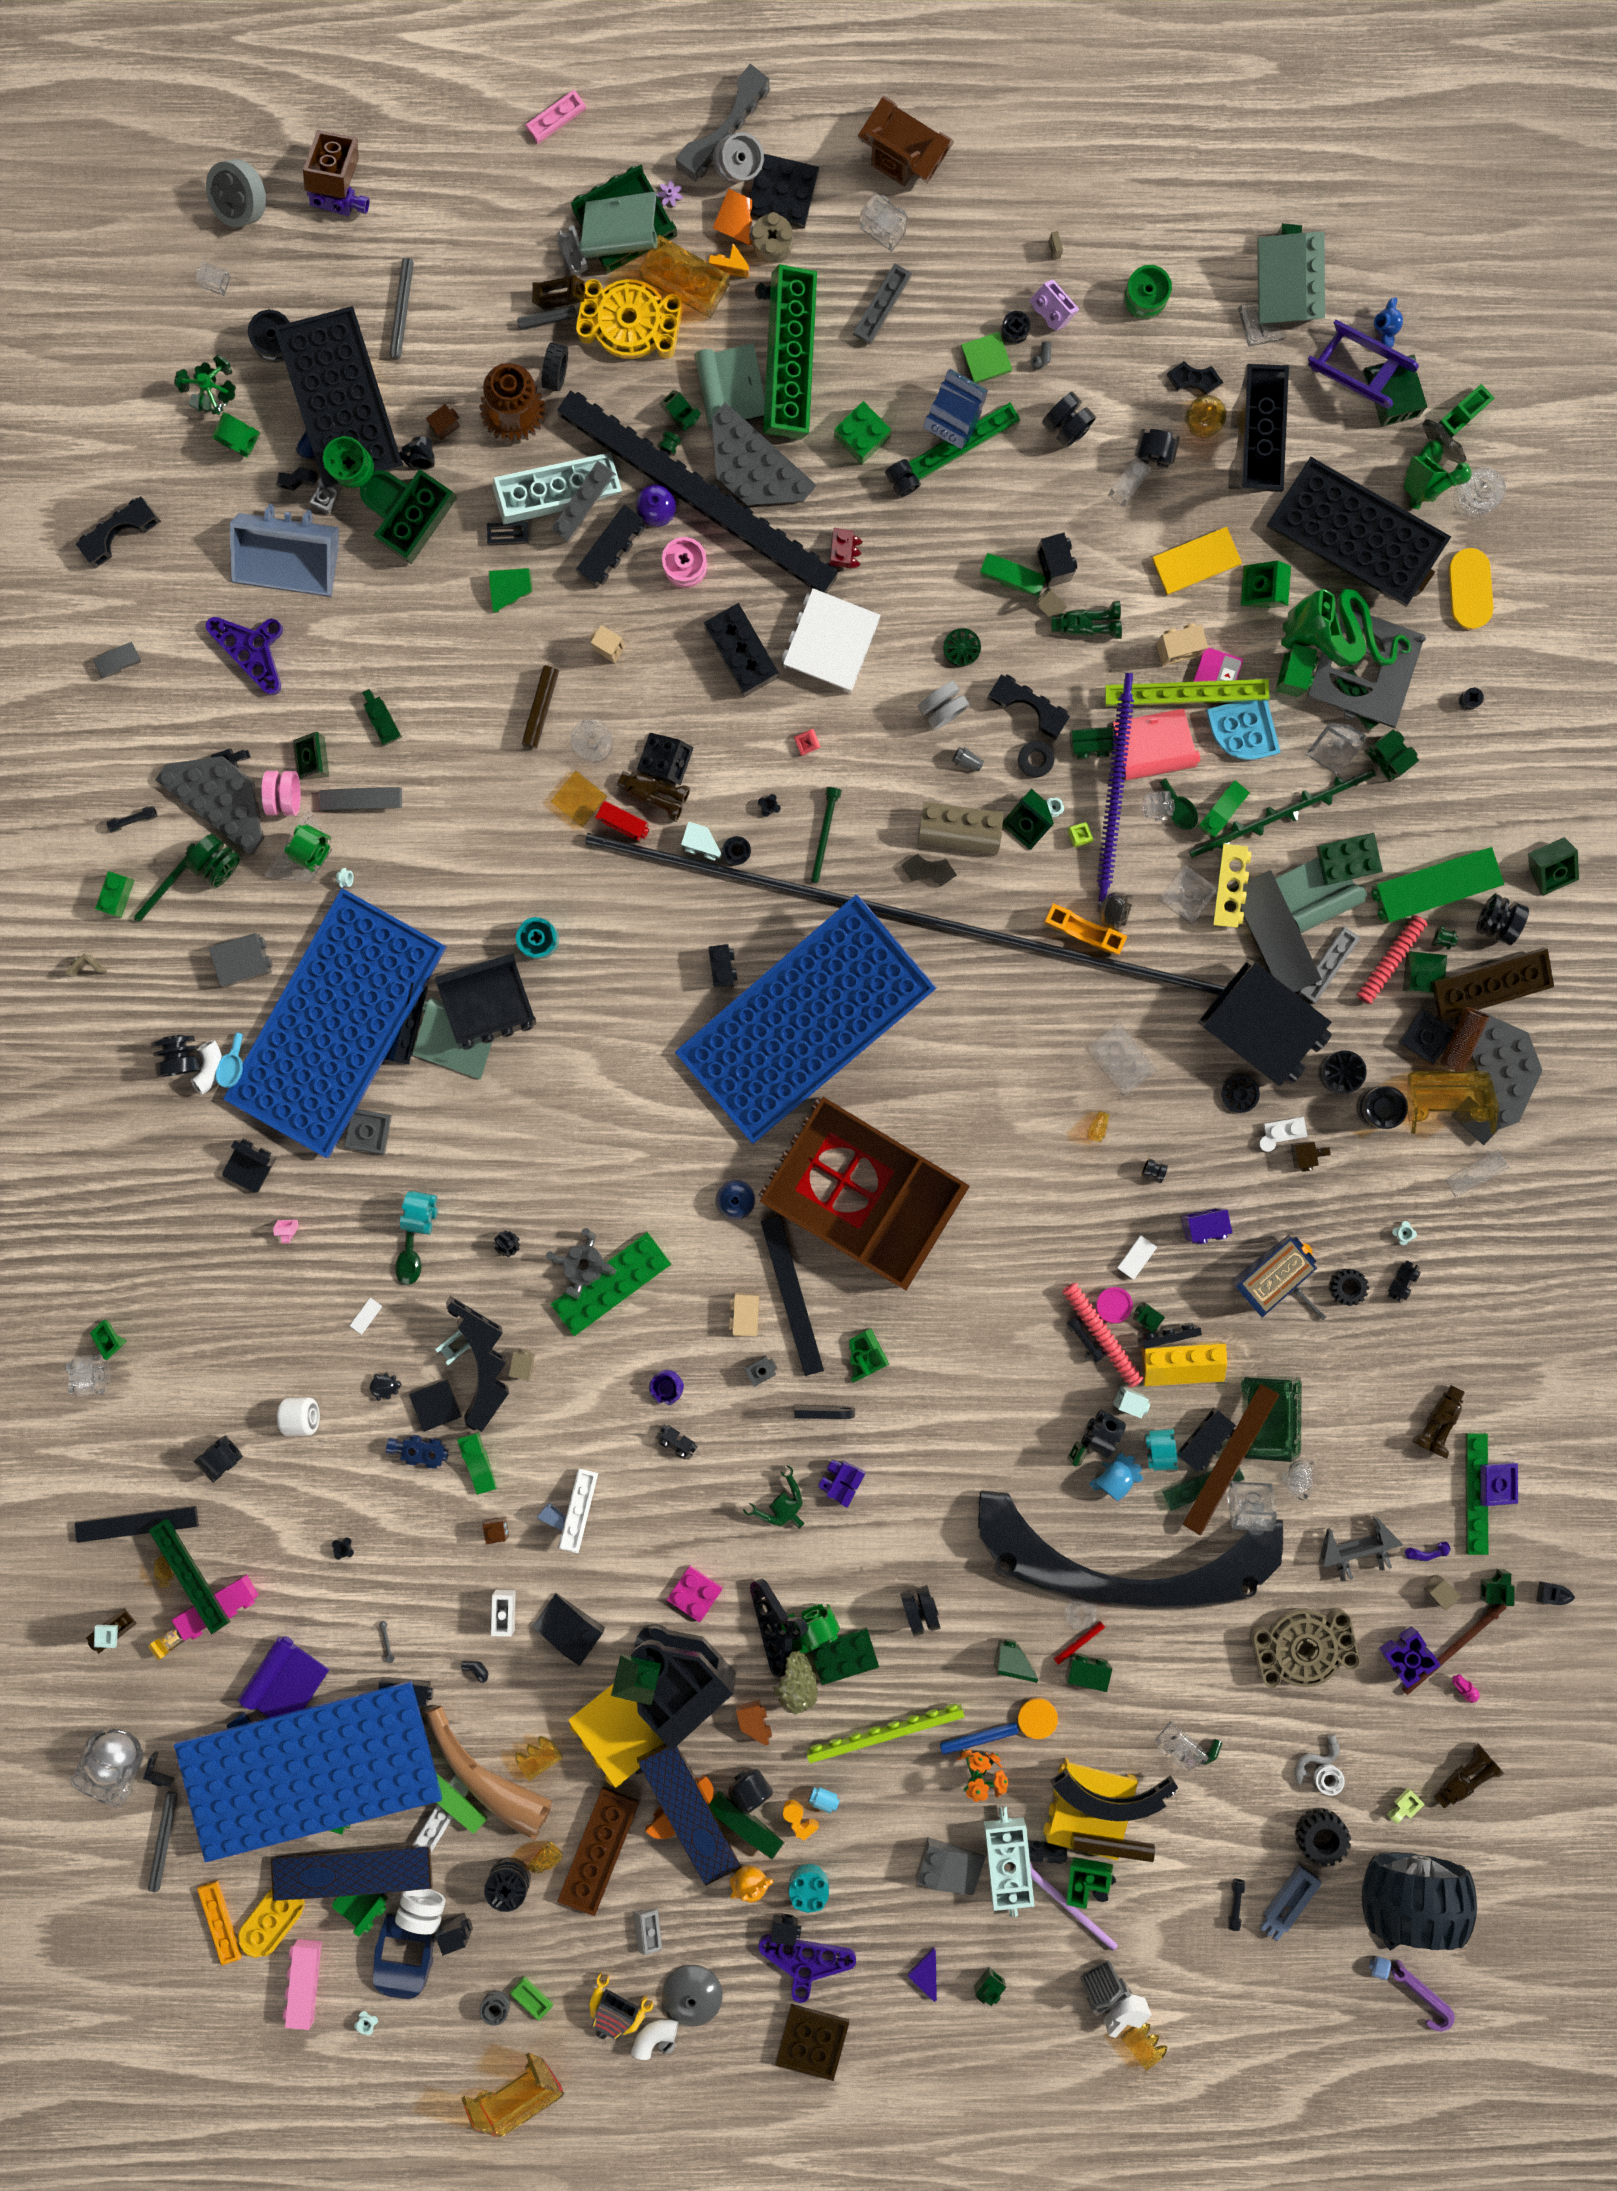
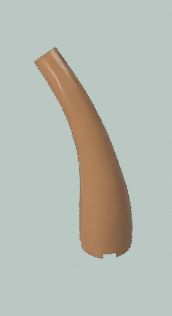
(506, 1800)

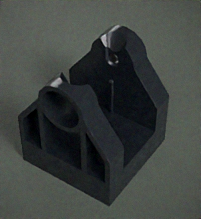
(689, 1685)

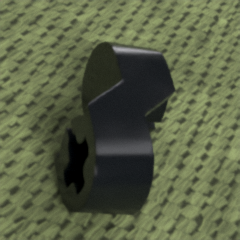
(296, 479)

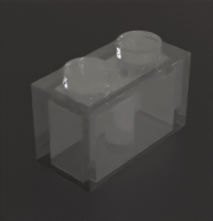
(1129, 482)

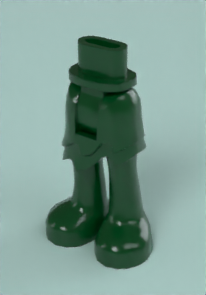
(1080, 622)

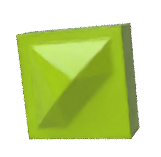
(1080, 834)

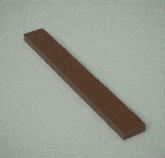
(1230, 1459)

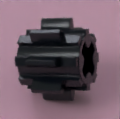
(506, 1243)

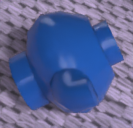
(1389, 322)

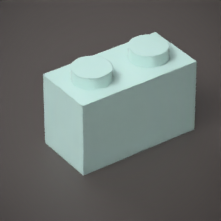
(1131, 1402)

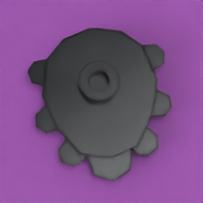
(384, 1386)

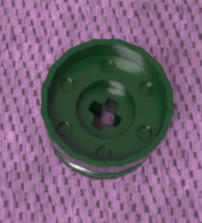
(212, 861)

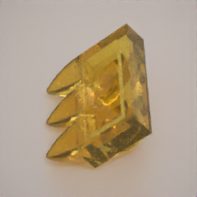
(538, 1758)
(1144, 2046)

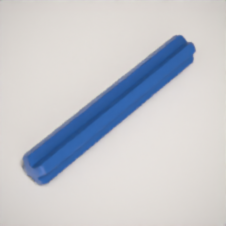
(979, 1738)

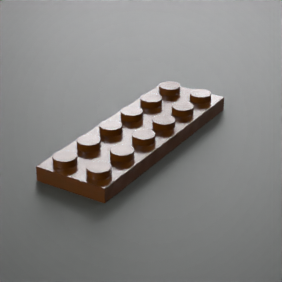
(598, 1851)

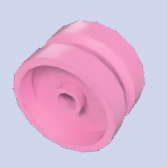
(683, 550)
(281, 793)

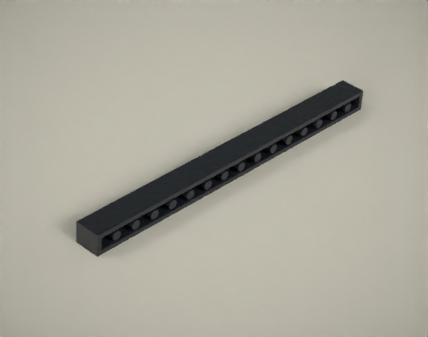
(696, 492)

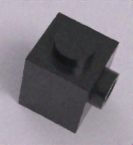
(785, 1929)

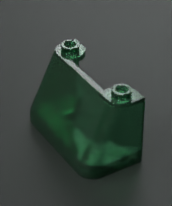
(1281, 1432)

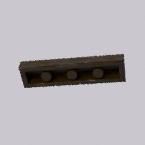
(540, 707)
(1113, 1846)

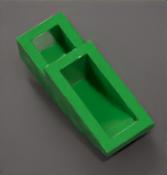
(1466, 410)
(1012, 575)

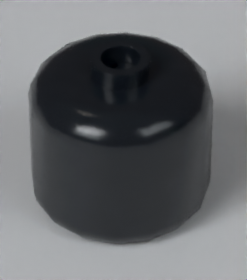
(750, 1790)

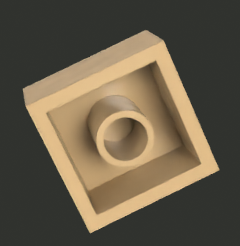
(1181, 644)

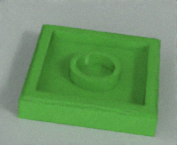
(986, 358)

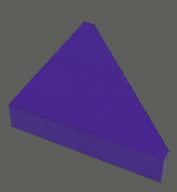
(924, 1974)

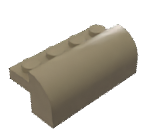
(960, 828)

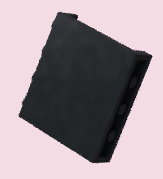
(485, 1001)

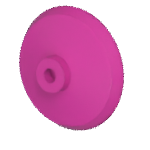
(1114, 1305)

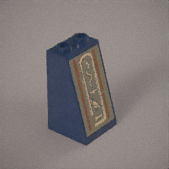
(1275, 1274)

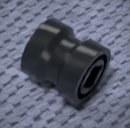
(1154, 1170)

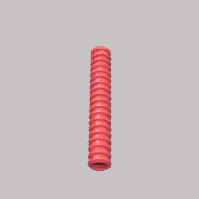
(1102, 1335)

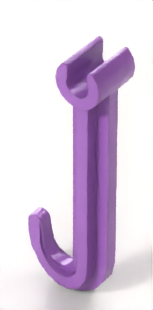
(1426, 1995)

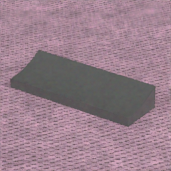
(1277, 933)

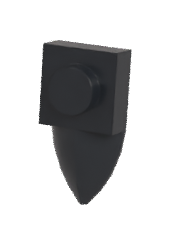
(1554, 1594)

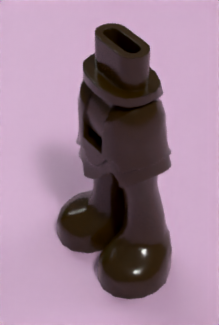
(646, 788)
(1445, 1413)
(1460, 1785)

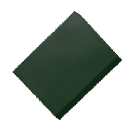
(311, 756)

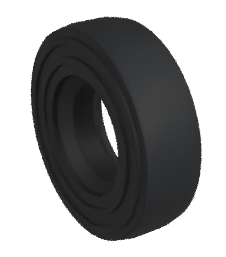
(1036, 746)

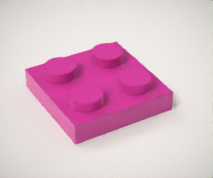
(694, 1593)

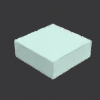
(105, 1636)

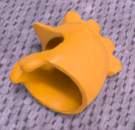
(750, 1884)

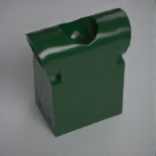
(1404, 391)

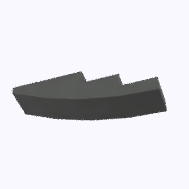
(361, 799)

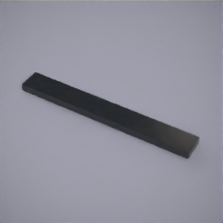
(792, 1295)

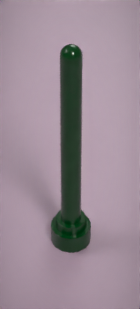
(832, 795)
(164, 886)

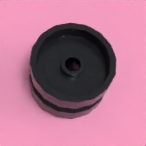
(263, 335)
(919, 1611)

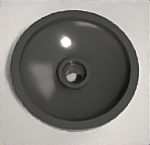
(692, 1983)

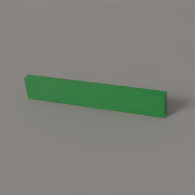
(946, 452)

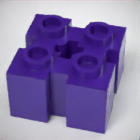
(1421, 1657)

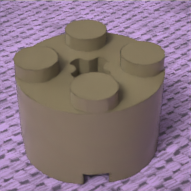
(772, 227)

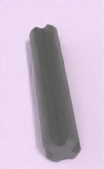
(547, 317)

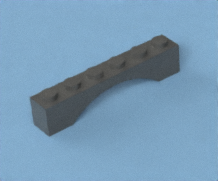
(699, 154)

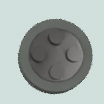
(235, 192)

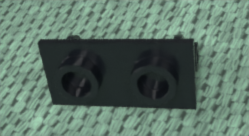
(1409, 1275)
(669, 1439)
(1054, 1853)

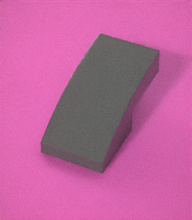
(116, 659)

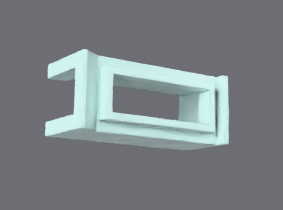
(448, 1352)

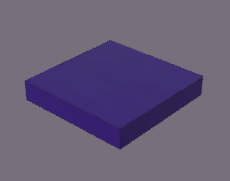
(1499, 1484)

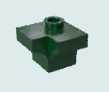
(1498, 1589)

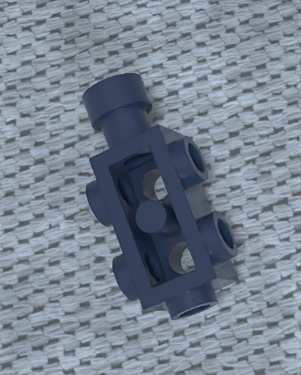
(422, 1450)

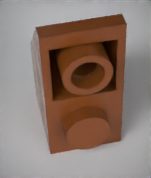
(752, 1721)

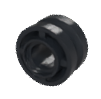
(745, 848)

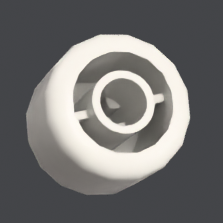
(298, 1416)

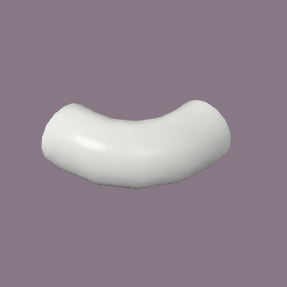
(206, 1077)
(651, 2035)

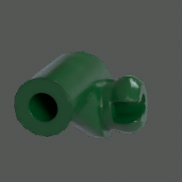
(1213, 1751)

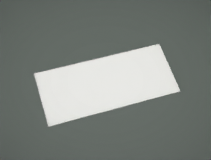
(366, 1316)

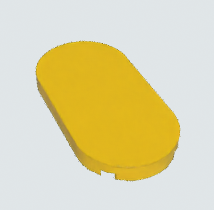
(1470, 588)
(268, 1925)

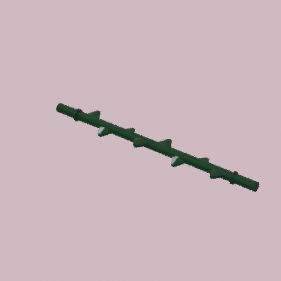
(1291, 812)

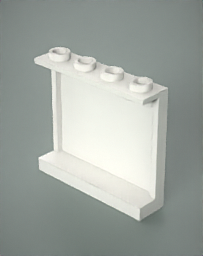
(831, 640)

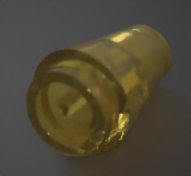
(1098, 1127)

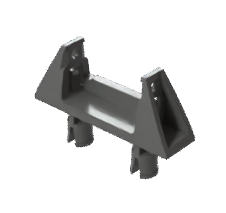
(1344, 1552)

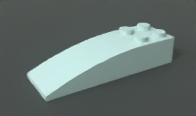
(546, 488)

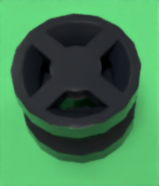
(1467, 702)

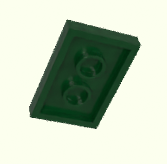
(1349, 859)
(845, 1656)

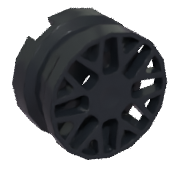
(1015, 327)

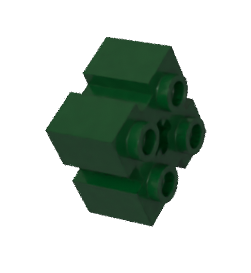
(1392, 755)

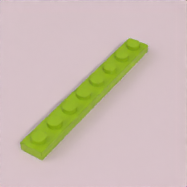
(1191, 692)
(891, 1731)

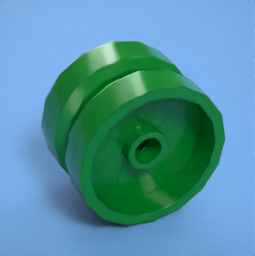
(1147, 291)

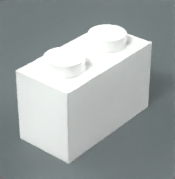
(503, 1613)

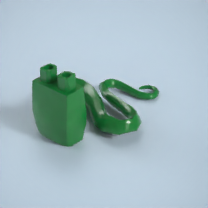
(1316, 623)

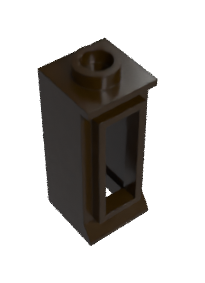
(573, 295)

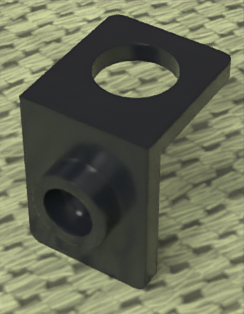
(156, 1778)

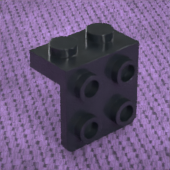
(248, 1165)

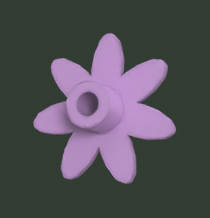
(670, 196)

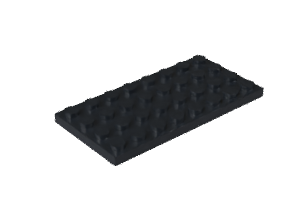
(337, 387)
(1358, 531)

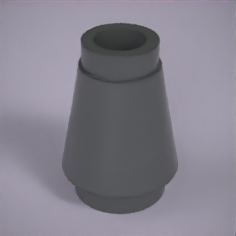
(967, 759)

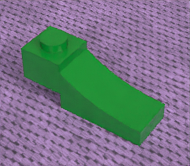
(1223, 809)
(477, 1462)

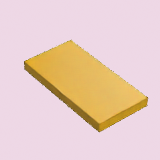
(1196, 561)

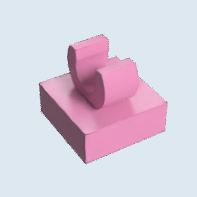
(286, 1229)

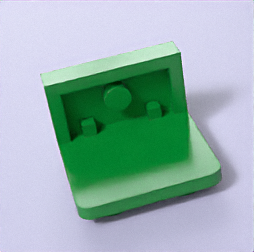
(361, 1910)

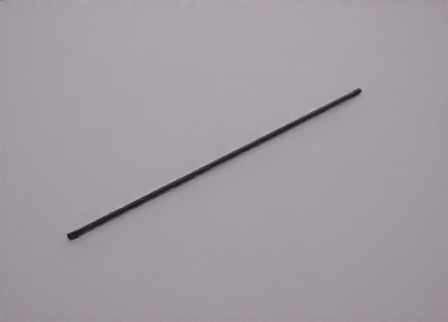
(603, 842)

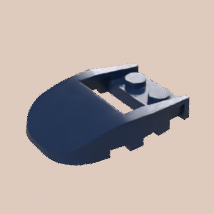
(397, 1978)

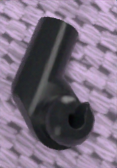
(477, 1668)

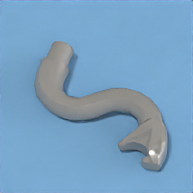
(1334, 1748)

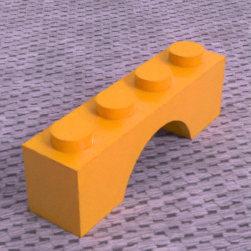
(1083, 930)

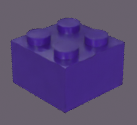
(1206, 1225)

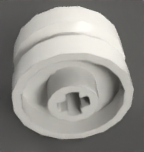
(420, 1911)

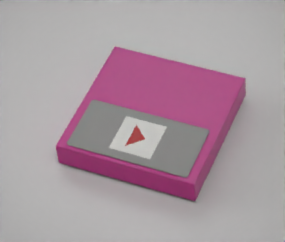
(1217, 666)

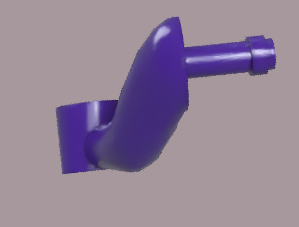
(1443, 1550)

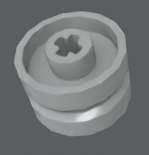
(738, 157)
(942, 703)

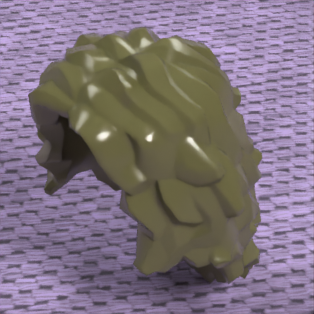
(798, 1687)

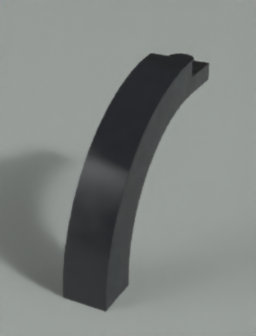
(1110, 1807)

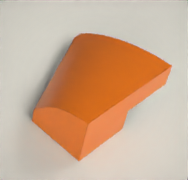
(735, 217)

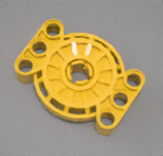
(635, 338)

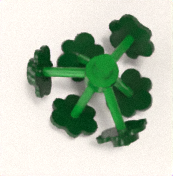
(206, 380)

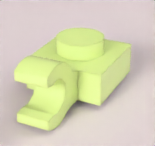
(1407, 1804)

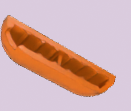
(661, 1827)

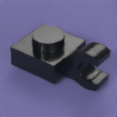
(233, 757)

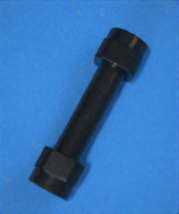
(116, 824)
(1095, 1354)
(1238, 1888)

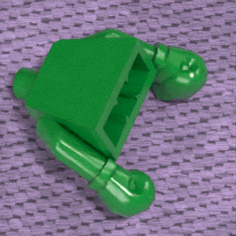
(1427, 479)

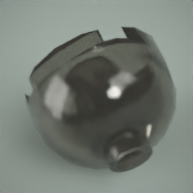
(1114, 910)

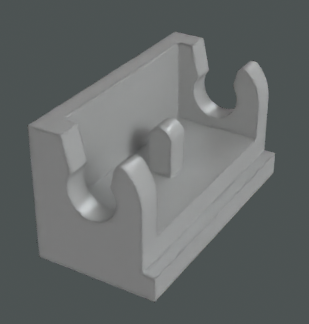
(570, 251)

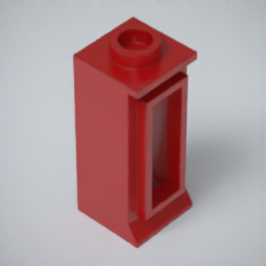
(622, 821)

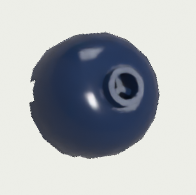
(745, 1196)

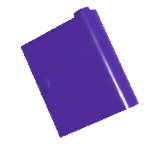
(283, 1680)

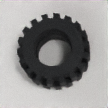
(1334, 1848)

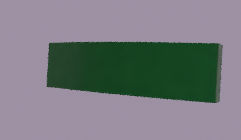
(746, 1826)

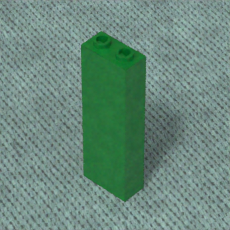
(1437, 885)

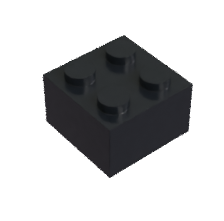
(1056, 559)

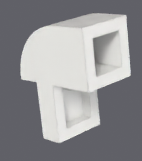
(1130, 2012)

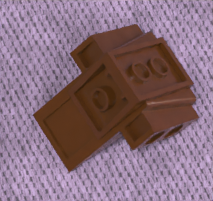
(903, 143)

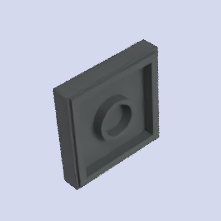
(368, 1131)

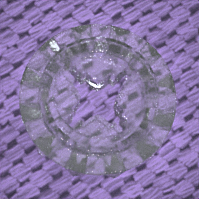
(1074, 1621)

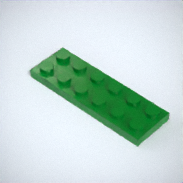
(633, 1268)

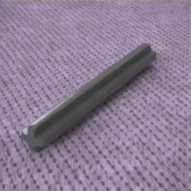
(401, 308)
(162, 1841)

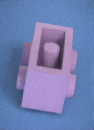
(1054, 305)

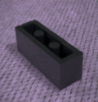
(1206, 1440)

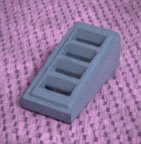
(552, 1516)

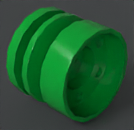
(338, 457)

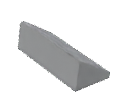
(647, 1931)

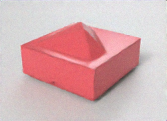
(807, 742)

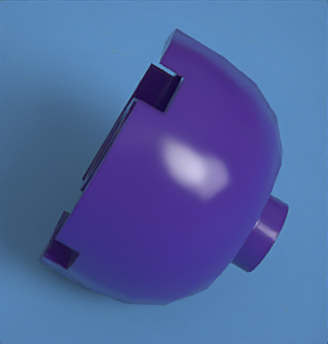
(656, 505)

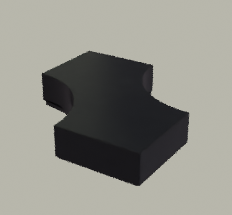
(1188, 377)

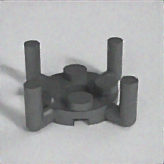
(573, 1260)

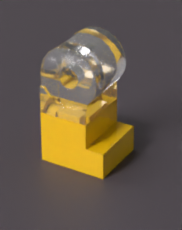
(165, 1644)

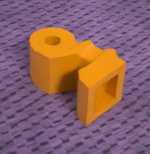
(793, 1813)

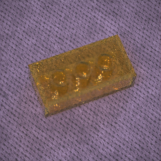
(685, 275)

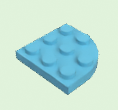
(1244, 729)

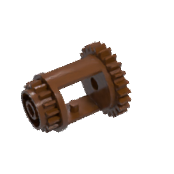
(511, 403)

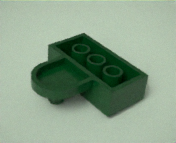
(408, 511)

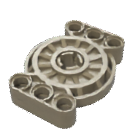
(1319, 1661)

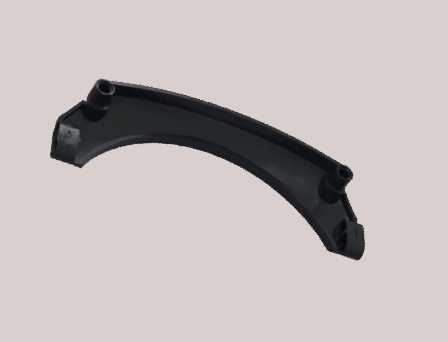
(1046, 1570)

